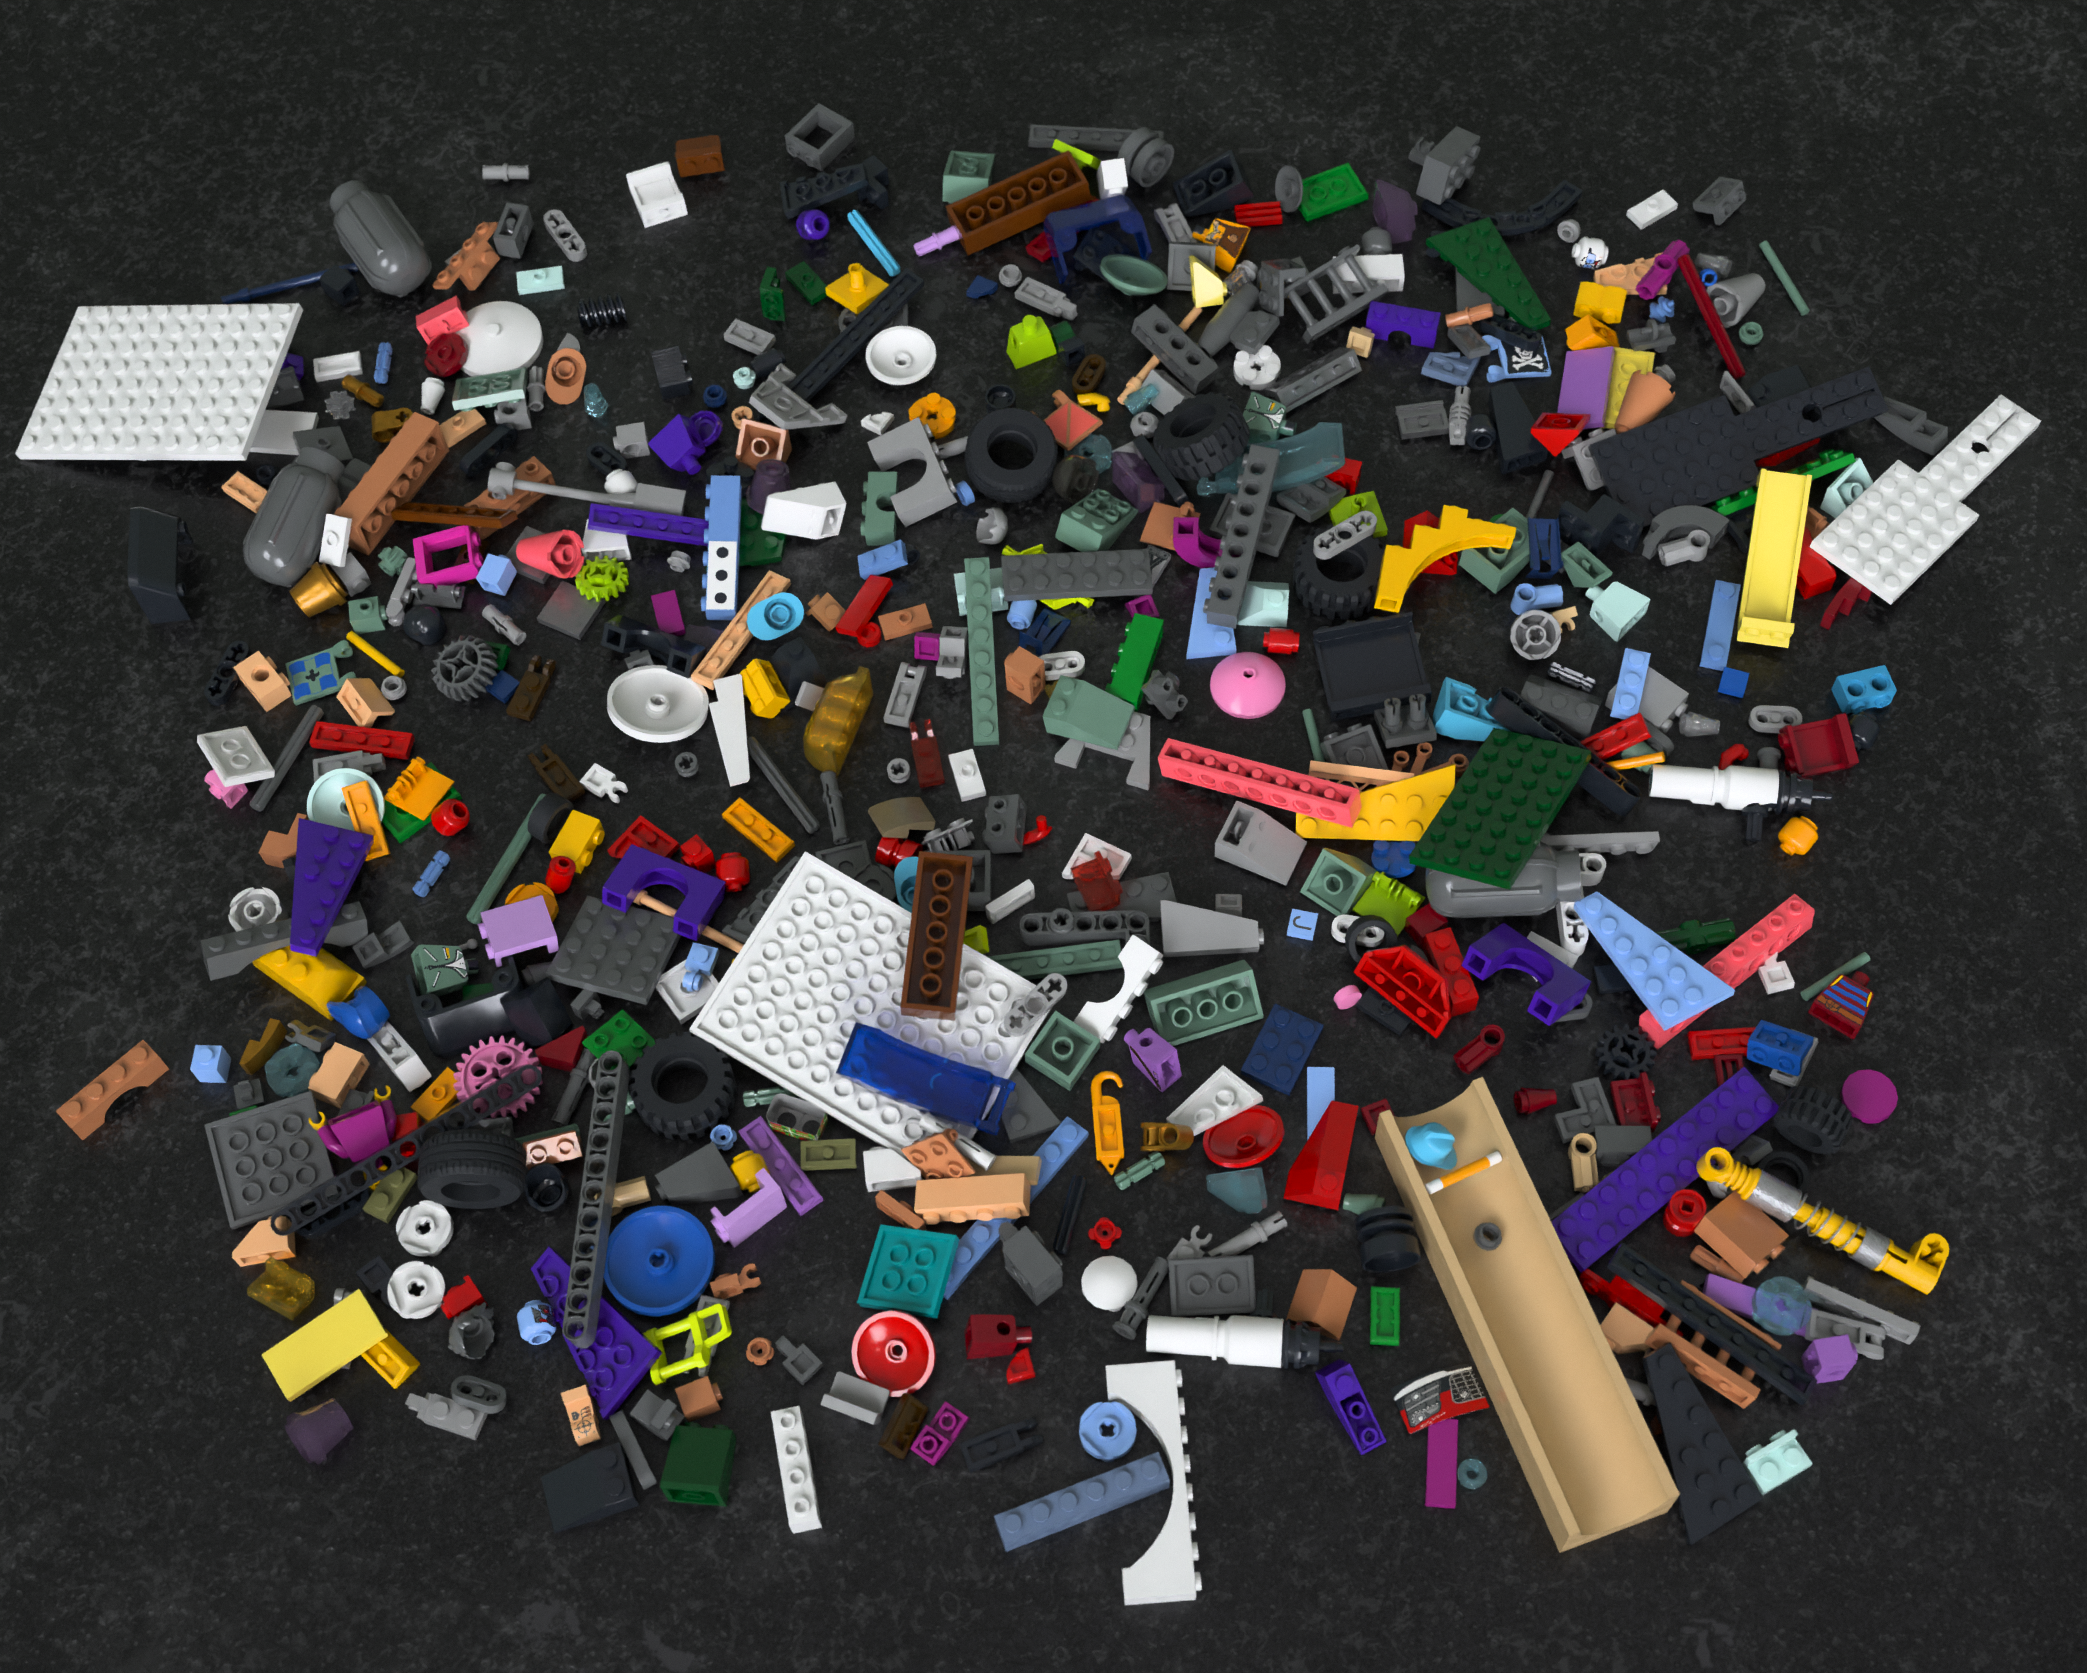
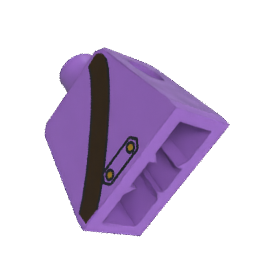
(1154, 1057)

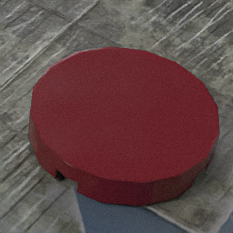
(446, 354)

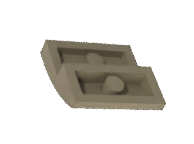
(899, 815)

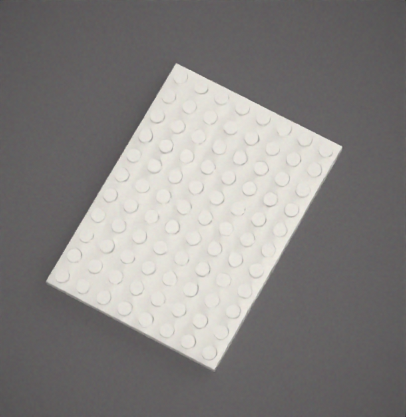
(161, 382)
(838, 958)

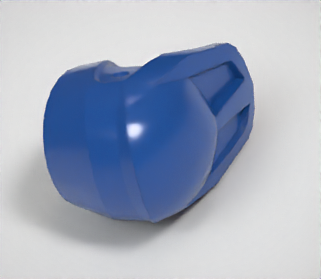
(362, 1015)

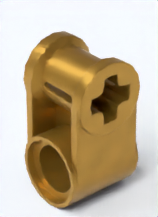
(388, 423)
(1162, 1136)

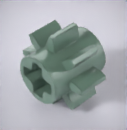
(392, 560)

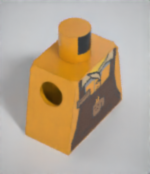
(1228, 239)

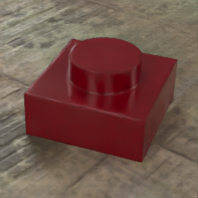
(1371, 1113)

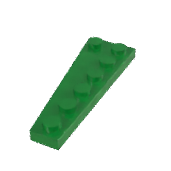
(1827, 463)

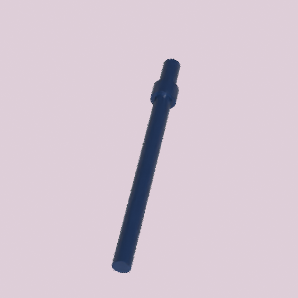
(246, 295)

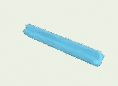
(874, 243)

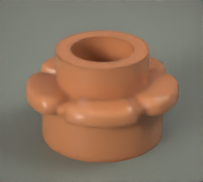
(754, 1346)

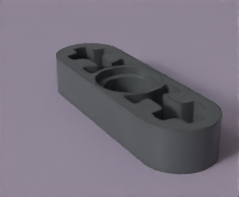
(633, 1449)

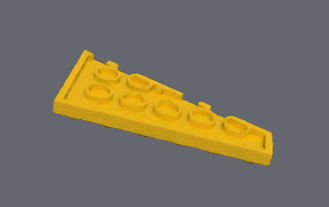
(1389, 811)

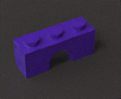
(1418, 323)

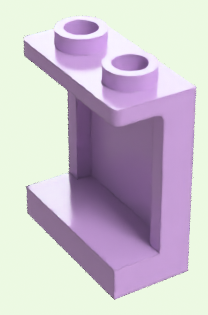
(517, 928)
(752, 1213)

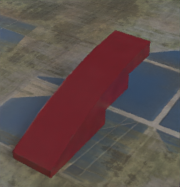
(1844, 601)

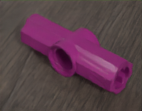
(1661, 270)

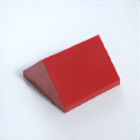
(1558, 429)

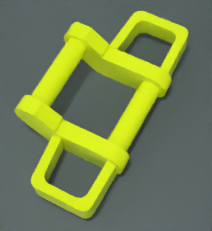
(660, 1369)

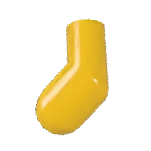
(1094, 399)

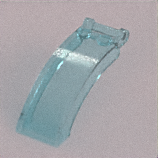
(1301, 460)

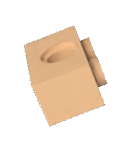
(267, 692)

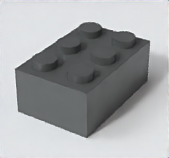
(1448, 165)

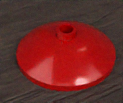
(1244, 1138)
(878, 1361)

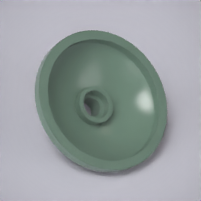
(1133, 275)

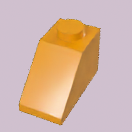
(1590, 334)

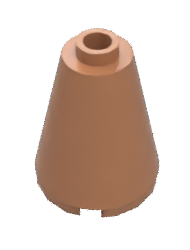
(1643, 401)

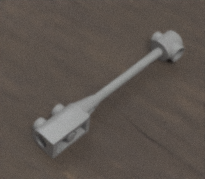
(647, 497)

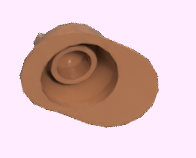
(565, 376)

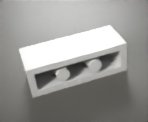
(1111, 178)
(1378, 269)

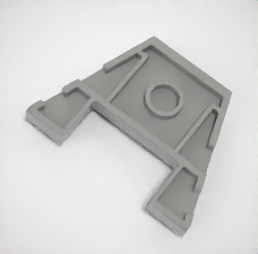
(787, 408)
(1133, 747)

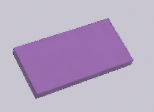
(1587, 384)

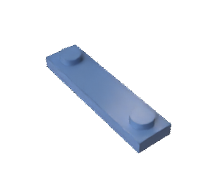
(1720, 625)

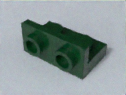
(772, 296)

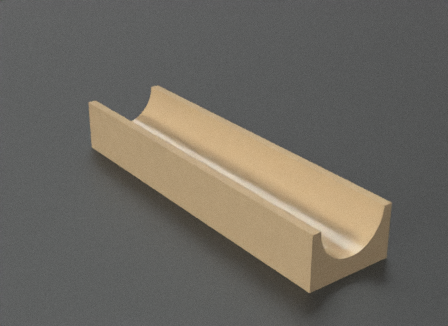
(1530, 1329)

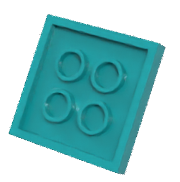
(908, 1271)

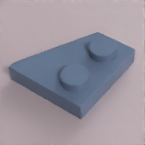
(1450, 367)

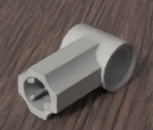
(1684, 548)

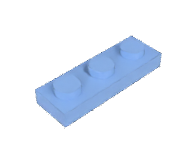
(1630, 684)

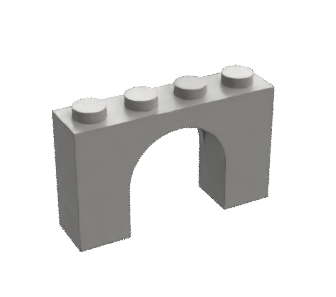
(934, 489)

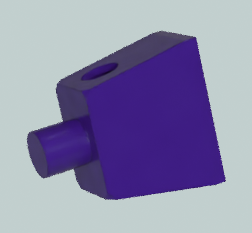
(679, 445)

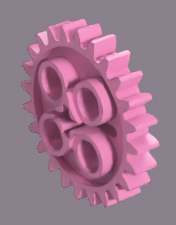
(488, 1059)

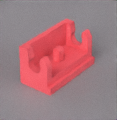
(442, 319)

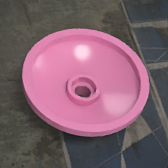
(1247, 696)

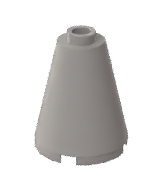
(1735, 297)

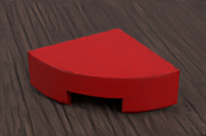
(1020, 1367)

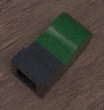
(1066, 343)

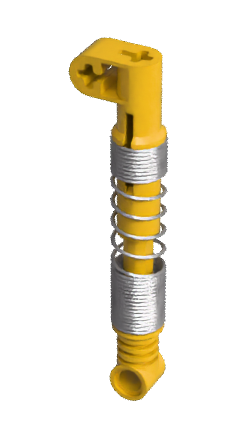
(1860, 1243)

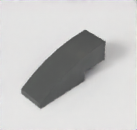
(1913, 427)

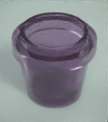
(769, 478)
(318, 1429)

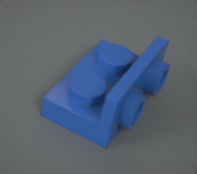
(1778, 1047)

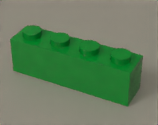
(1136, 659)

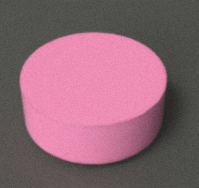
(1347, 996)

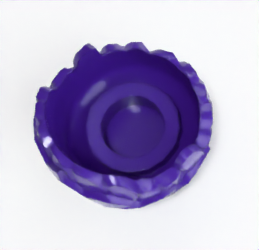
(708, 426)

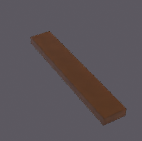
(454, 515)

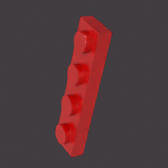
(356, 738)

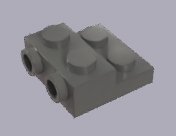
(1354, 748)

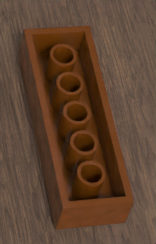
(1018, 202)
(936, 936)

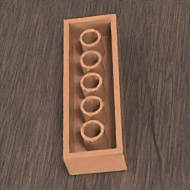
(393, 480)

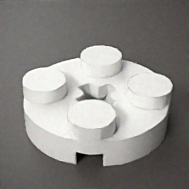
(1261, 379)
(434, 1240)
(410, 1305)

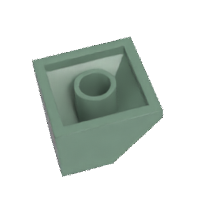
(1338, 881)

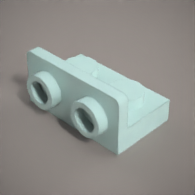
(1776, 1462)

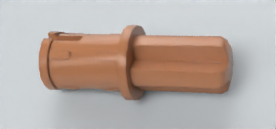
(1469, 315)
(1715, 1264)

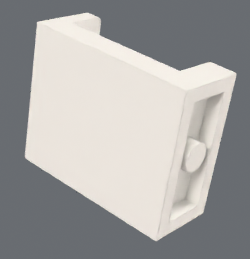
(656, 194)

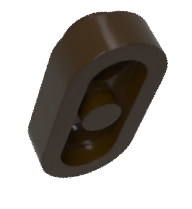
(1085, 378)

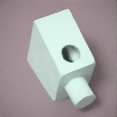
(1617, 608)

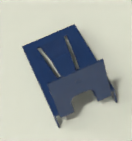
(1542, 529)
(1044, 647)

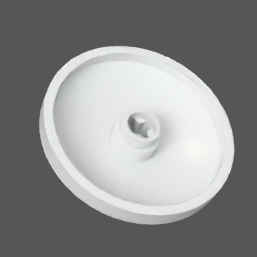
(500, 338)
(657, 704)

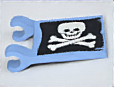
(1517, 362)

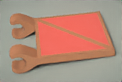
(1070, 421)

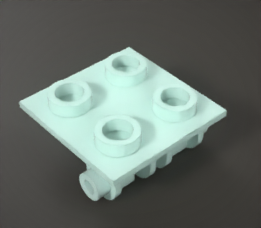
(997, 592)

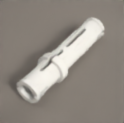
(963, 1144)

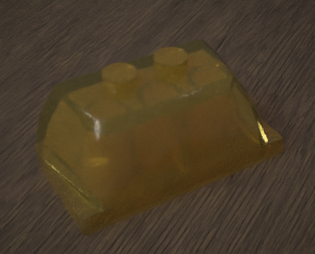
(837, 720)

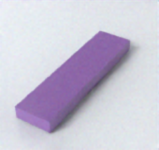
(781, 1166)
(1736, 1297)

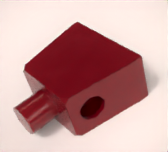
(993, 1335)

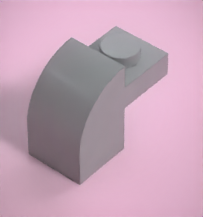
(952, 652)

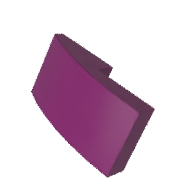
(940, 1433)

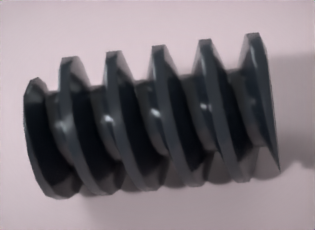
(600, 310)

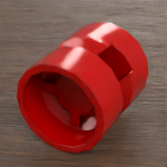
(893, 850)
(1684, 1212)

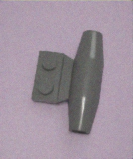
(1238, 324)

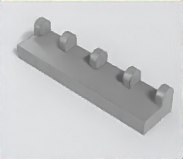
(1860, 1310)

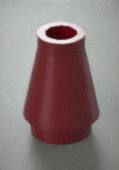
(1533, 1099)

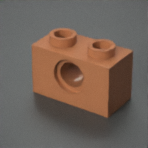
(1024, 674)

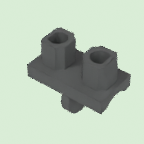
(1651, 336)
(1161, 693)

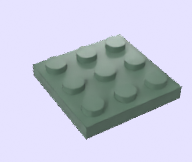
(490, 389)

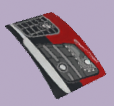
(1438, 1396)

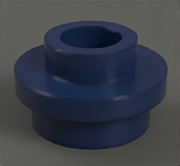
(714, 391)

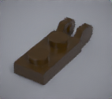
(531, 689)
(557, 775)

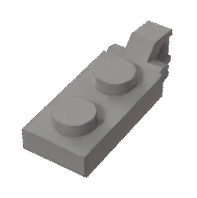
(1046, 299)
(355, 760)
(447, 1414)

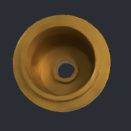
(318, 590)

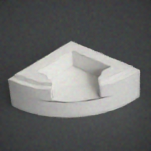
(878, 423)

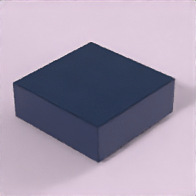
(503, 686)

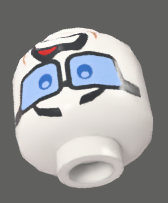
(1590, 252)

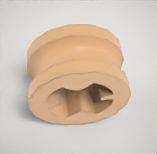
(741, 412)

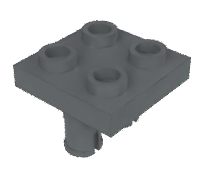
(1405, 723)

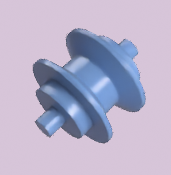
(1660, 310)

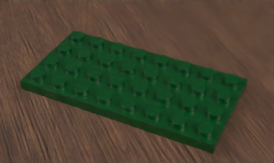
(1500, 808)

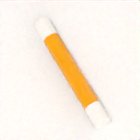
(1463, 1172)

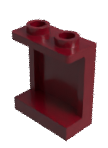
(1818, 746)

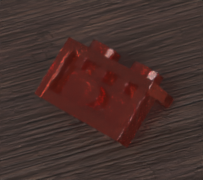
(1097, 884)

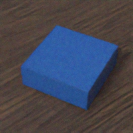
(1733, 682)

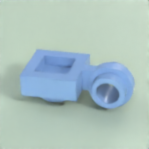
(699, 961)

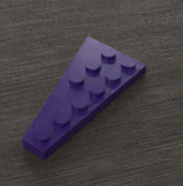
(324, 873)
(620, 1350)

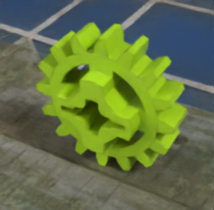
(602, 578)

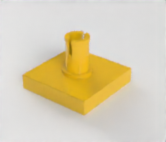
(856, 288)

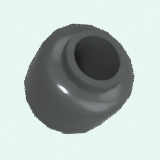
(1376, 242)

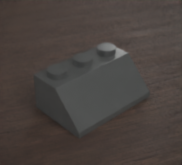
(1563, 705)

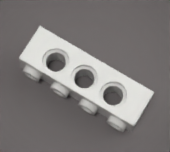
(796, 1469)

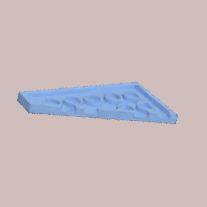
(1658, 972)

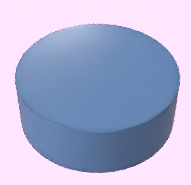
(964, 493)

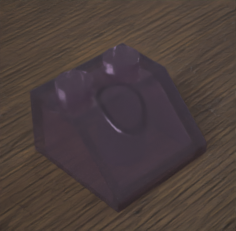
(1394, 211)
(1136, 480)

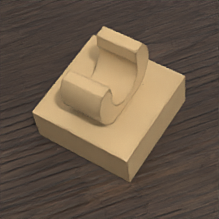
(1361, 341)
(1564, 615)

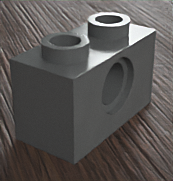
(513, 230)

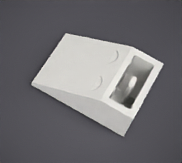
(806, 511)

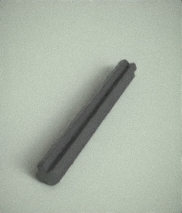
(286, 758)
(782, 785)

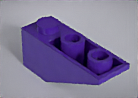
(1350, 1405)

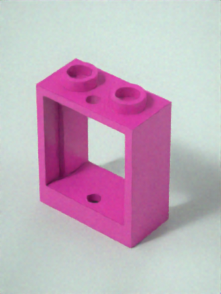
(443, 540)

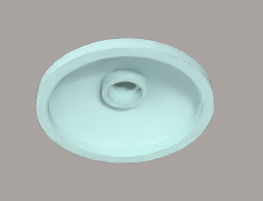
(327, 802)

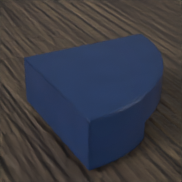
(981, 286)

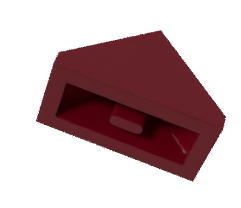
(564, 1051)

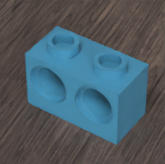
(1863, 686)

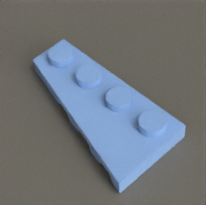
(1206, 638)

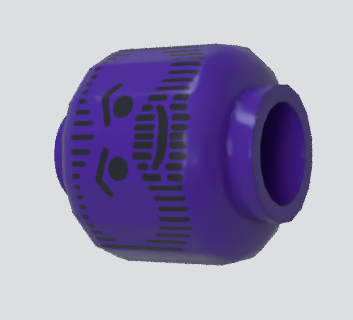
(812, 224)

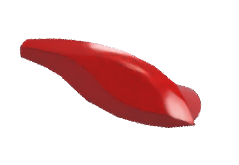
(1039, 833)

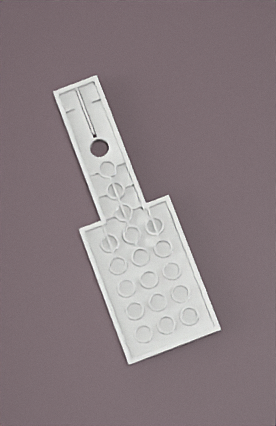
(1913, 516)

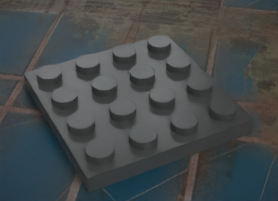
(615, 951)
(269, 1158)

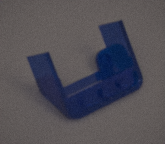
(1063, 224)

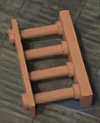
(1704, 1367)

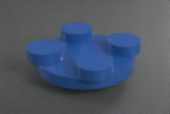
(1393, 858)

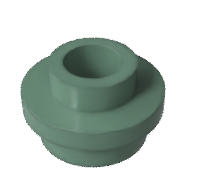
(1751, 333)

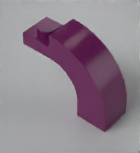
(1193, 544)

